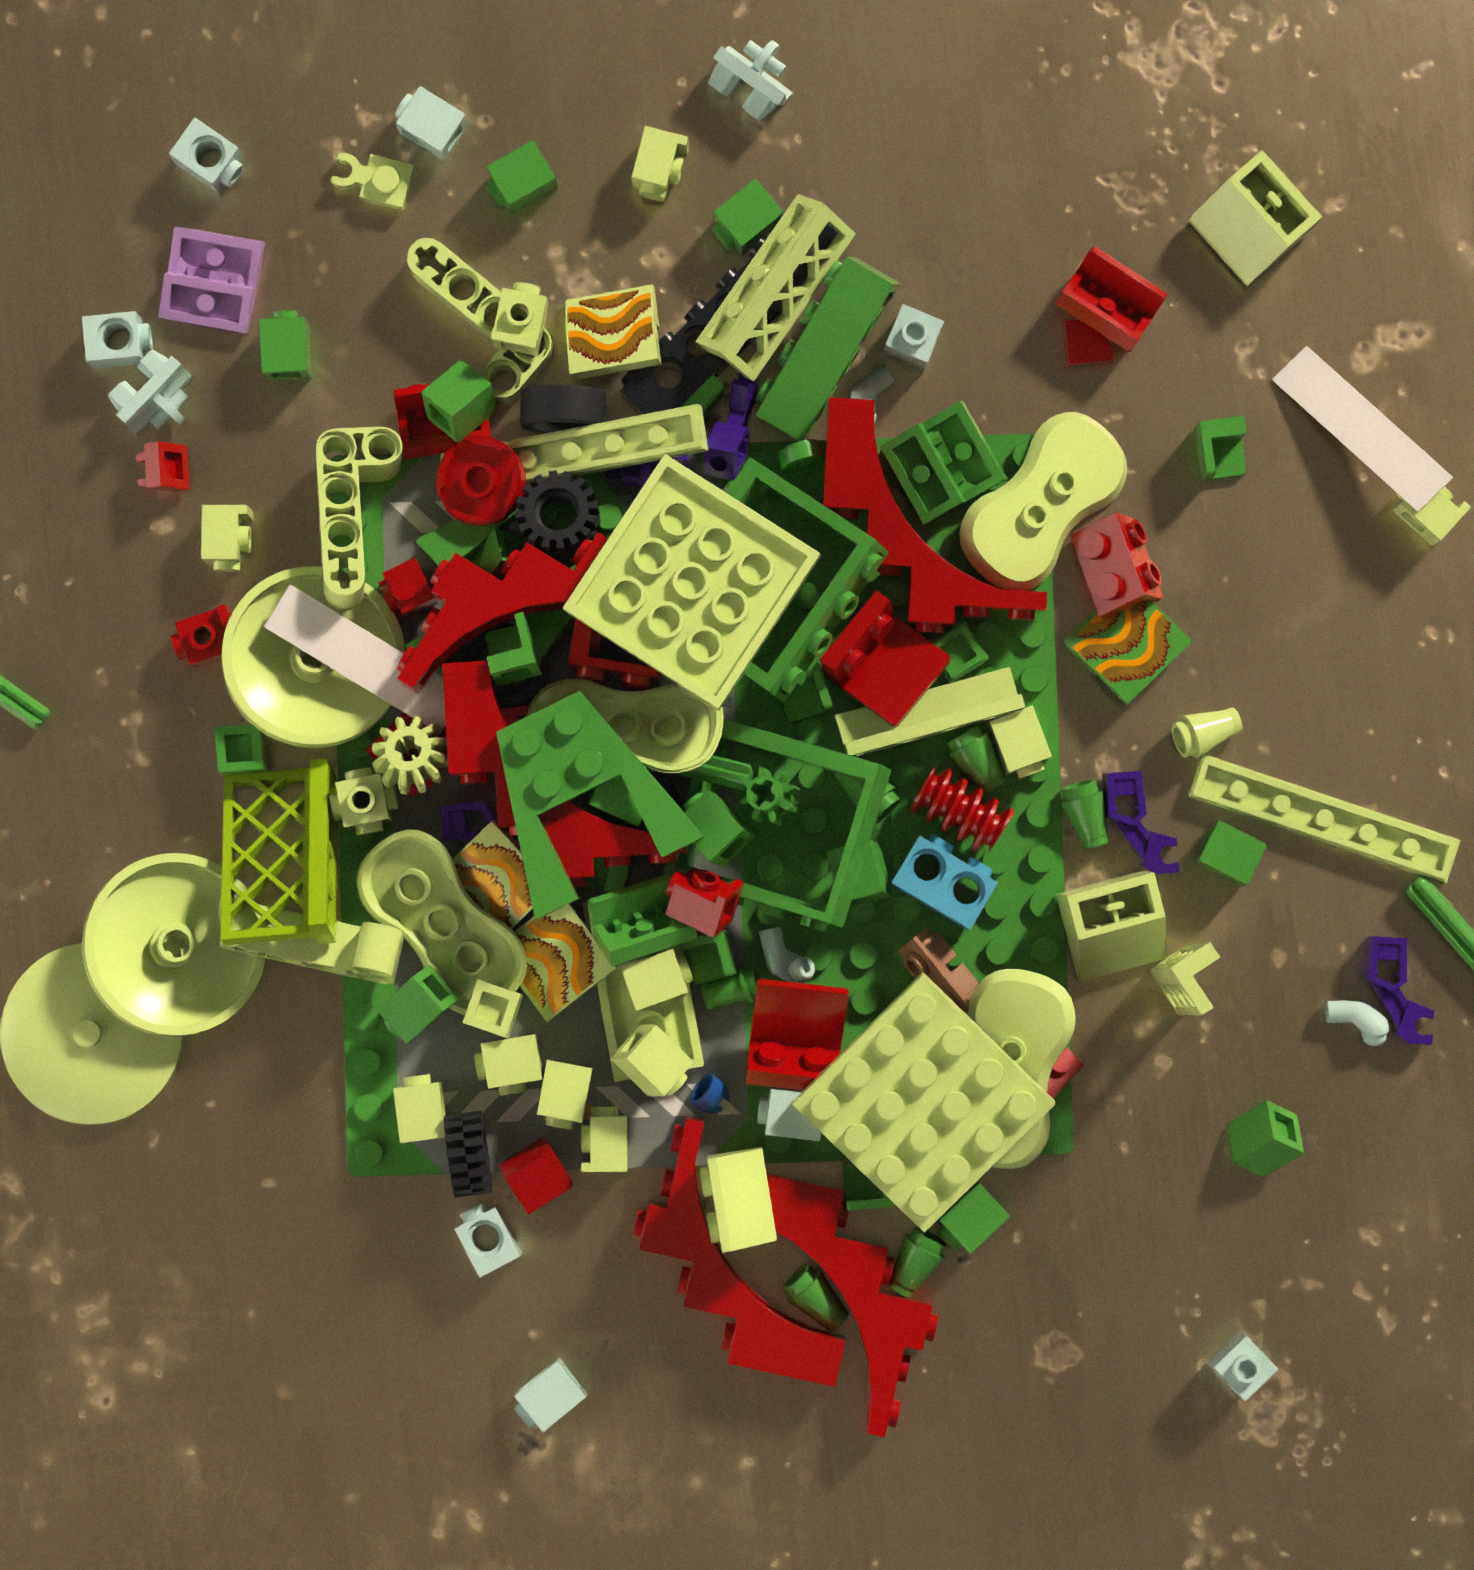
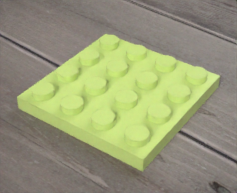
(691, 582)
(923, 1102)

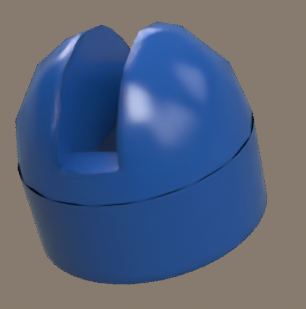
(708, 1094)

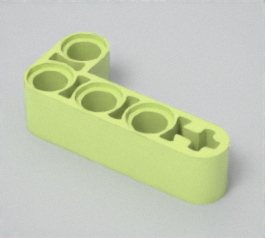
(475, 312)
(346, 517)
(359, 952)

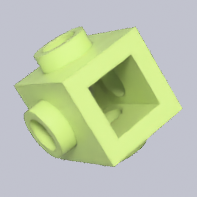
(379, 810)

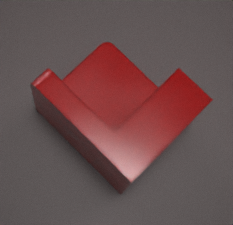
(535, 1175)

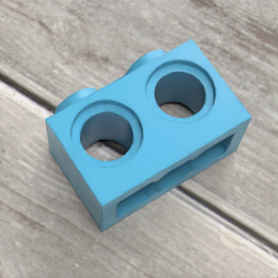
(938, 893)

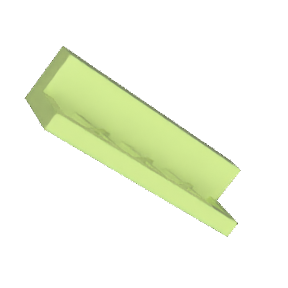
(771, 279)
(936, 713)
(1177, 981)

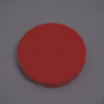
(480, 480)

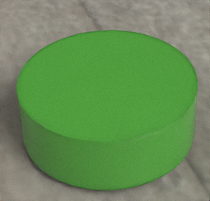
(801, 455)

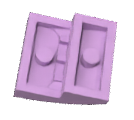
(211, 279)

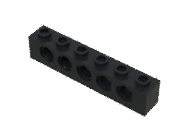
(640, 387)

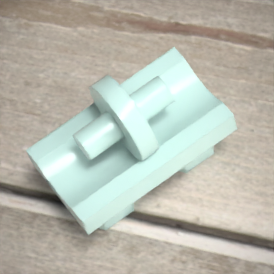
(767, 91)
(157, 398)

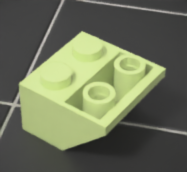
(1255, 218)
(1114, 924)
(740, 1198)

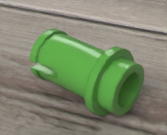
(731, 989)

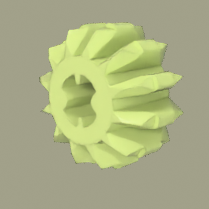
(399, 742)

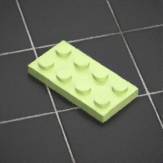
(620, 1018)

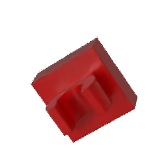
(165, 466)

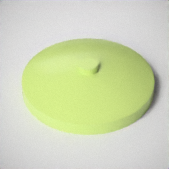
(286, 688)
(158, 951)
(74, 1052)

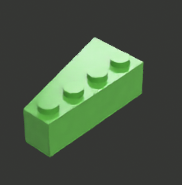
(825, 347)

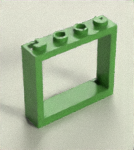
(837, 600)
(876, 780)

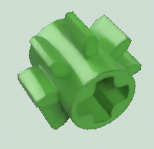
(756, 791)

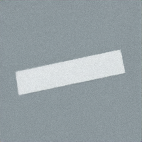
(1362, 428)
(354, 654)

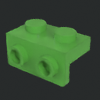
(634, 921)

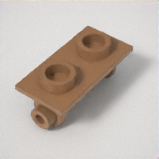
(929, 955)

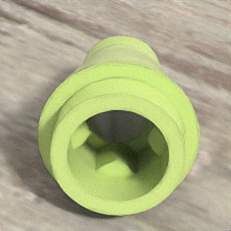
(1203, 731)

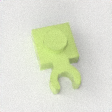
(381, 181)

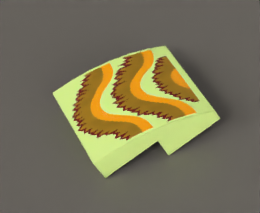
(612, 332)
(495, 875)
(560, 961)

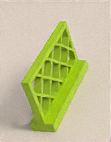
(318, 859)

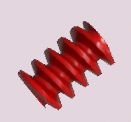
(961, 810)

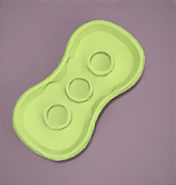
(1021, 526)
(660, 725)
(416, 888)
(1033, 1024)

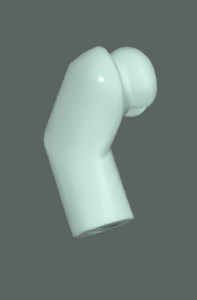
(872, 385)
(782, 961)
(1363, 1015)

